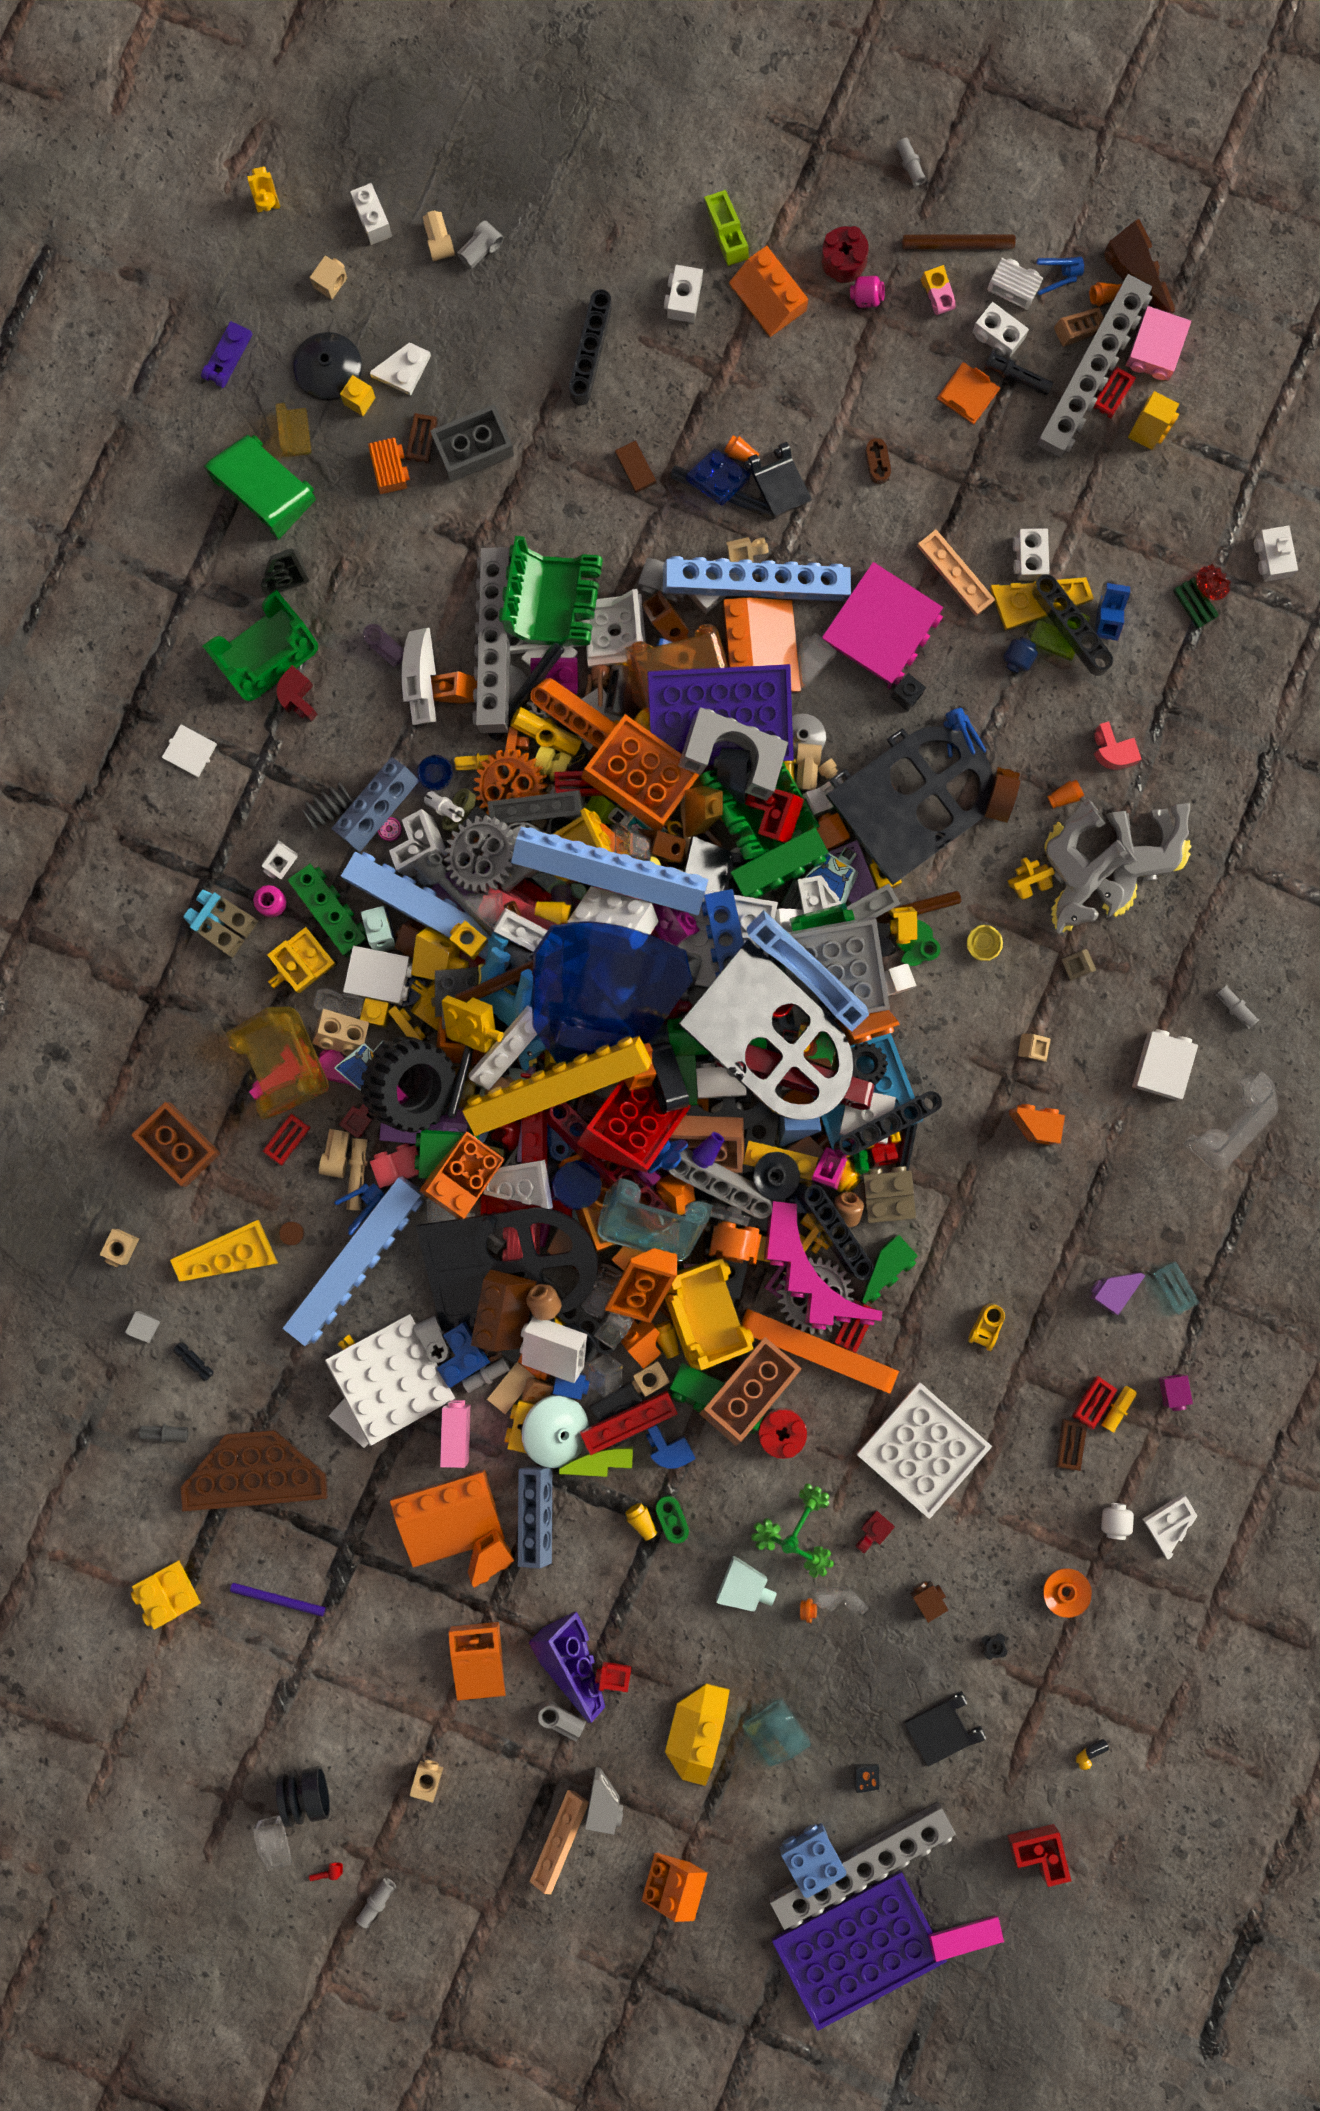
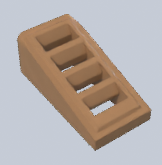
(1066, 331)

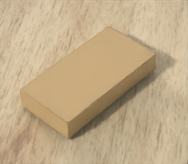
(510, 1388)

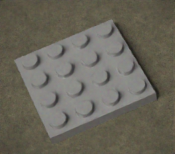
(852, 955)

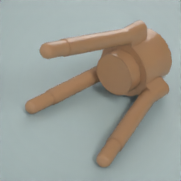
(600, 678)

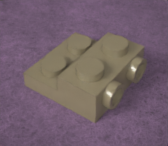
(889, 1195)

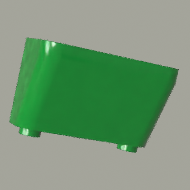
(261, 484)
(264, 650)

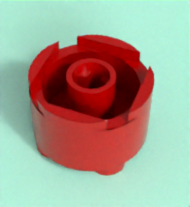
(788, 1445)

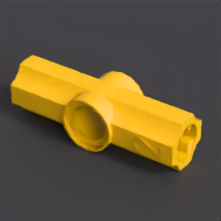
(533, 726)

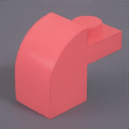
(1113, 754)

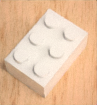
(616, 909)

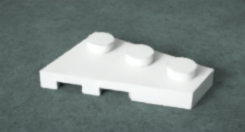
(522, 1183)

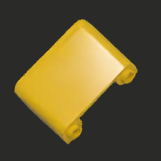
(706, 1315)

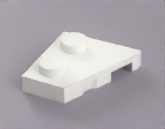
(403, 368)
(816, 894)
(1170, 1523)

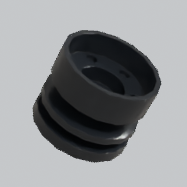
(302, 1796)

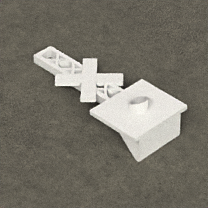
(610, 613)

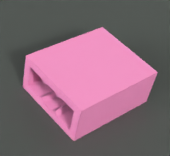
(1158, 343)
(455, 1434)

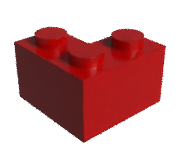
(780, 814)
(1044, 1847)

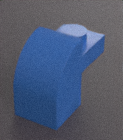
(1111, 611)
(672, 1454)

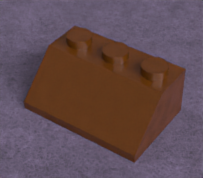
(501, 1312)

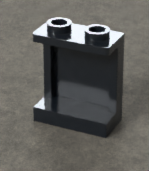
(619, 694)

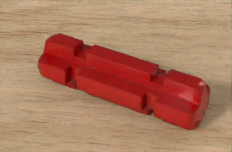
(533, 891)

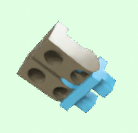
(214, 916)

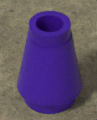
(707, 1151)

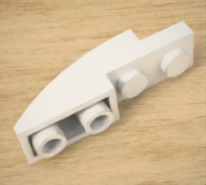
(416, 672)

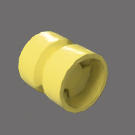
(552, 762)

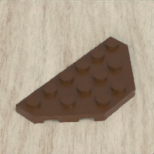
(253, 1471)

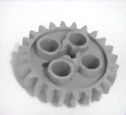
(463, 847)
(795, 1311)

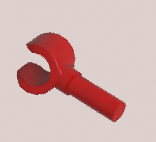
(334, 1872)

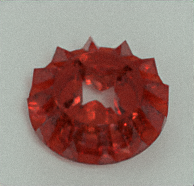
(1208, 587)

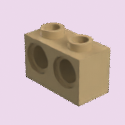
(341, 1028)

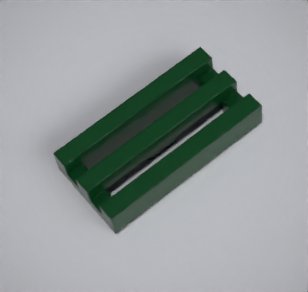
(1189, 609)

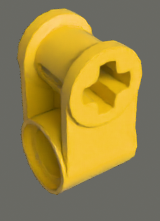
(987, 1328)

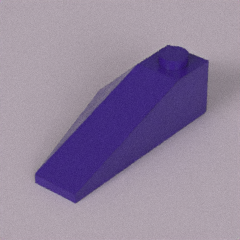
(566, 1658)

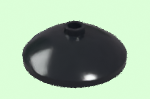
(327, 378)

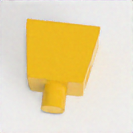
(434, 952)

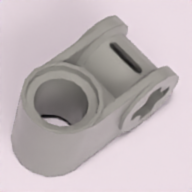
(430, 1336)

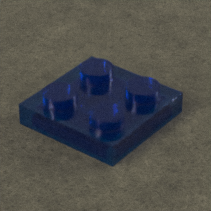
(718, 477)

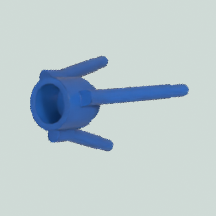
(1070, 266)
(959, 721)
(371, 1197)

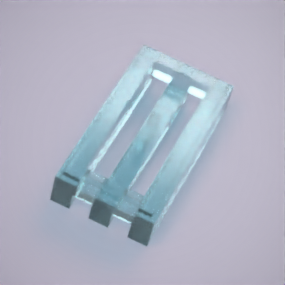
(1186, 1305)

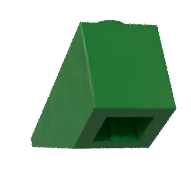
(889, 1262)

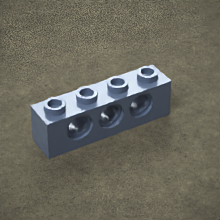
(375, 804)
(534, 1516)

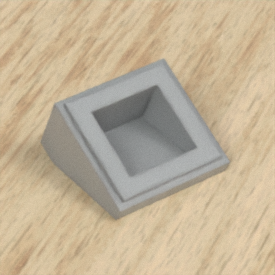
(142, 1326)

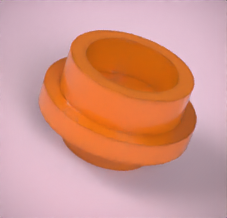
(808, 1610)

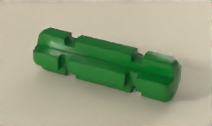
(861, 1162)

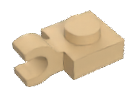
(744, 549)

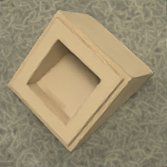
(1034, 1047)

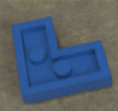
(467, 1357)

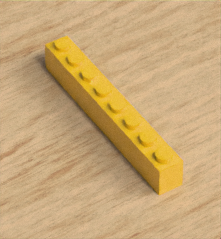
(557, 1085)

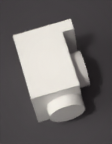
(286, 854)

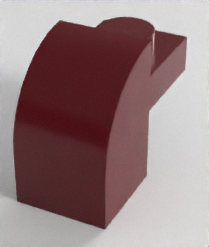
(291, 690)

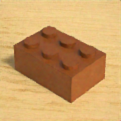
(175, 1144)

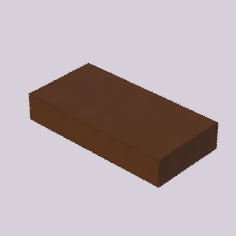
(635, 466)

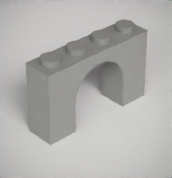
(765, 749)

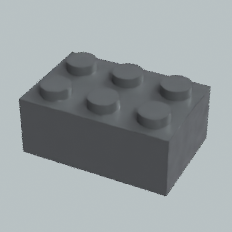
(472, 443)

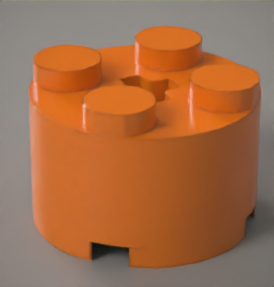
(735, 1243)

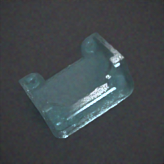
(645, 1227)

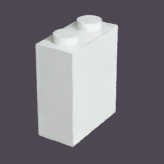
(378, 975)
(1165, 1065)
(553, 1349)

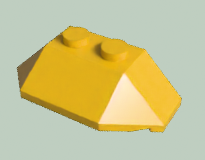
(697, 1732)

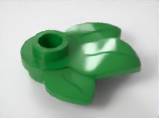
(915, 949)

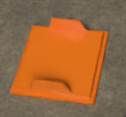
(968, 392)

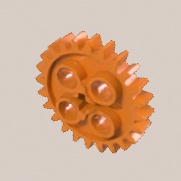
(493, 776)

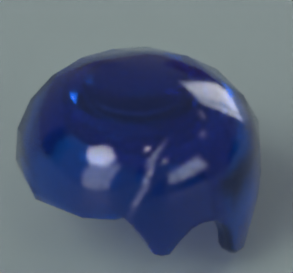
(435, 772)

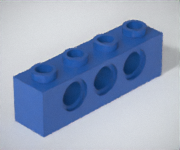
(722, 902)

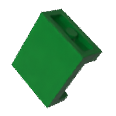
(822, 917)
(433, 1148)

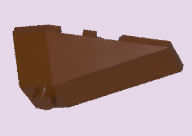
(1130, 255)

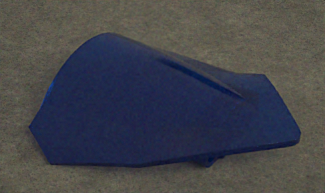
(603, 986)

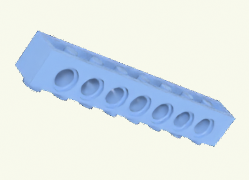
(676, 583)

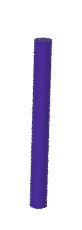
(277, 1599)

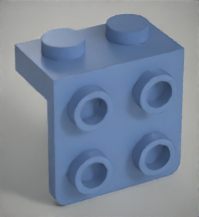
(812, 1860)

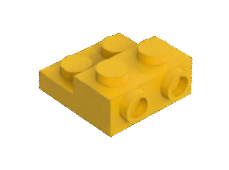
(165, 1595)

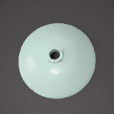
(544, 1427)

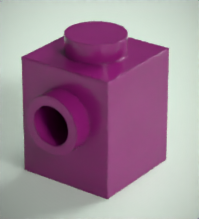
(1175, 1391)

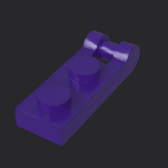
(227, 354)

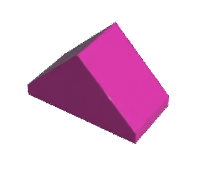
(829, 1169)

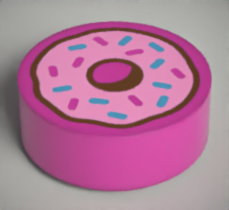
(390, 830)

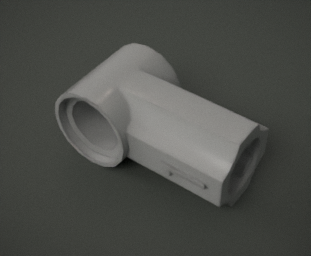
(484, 240)
(562, 1722)

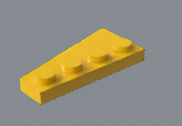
(1019, 607)
(229, 1253)

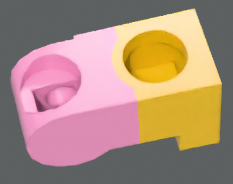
(938, 290)

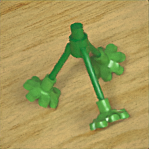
(767, 1534)

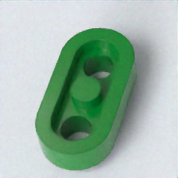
(671, 1519)

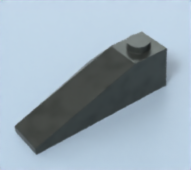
(284, 572)

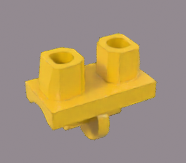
(263, 190)
(1022, 882)
(811, 1236)

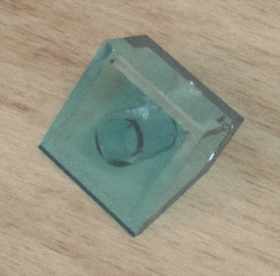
(777, 1733)

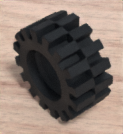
(877, 1057)

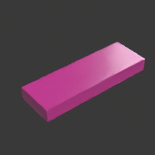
(965, 1938)

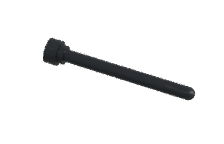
(460, 1082)

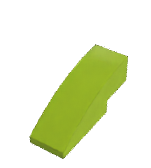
(727, 228)
(599, 1462)

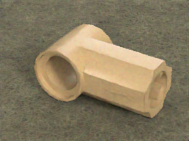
(439, 241)
(808, 761)
(334, 1159)

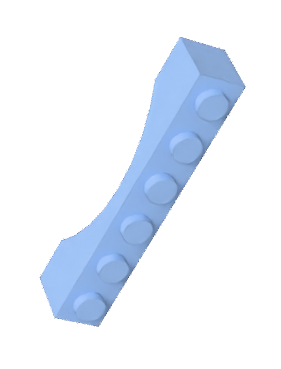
(796, 958)

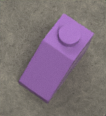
(1115, 1291)

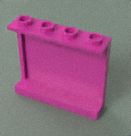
(883, 624)

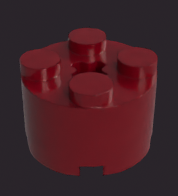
(845, 253)

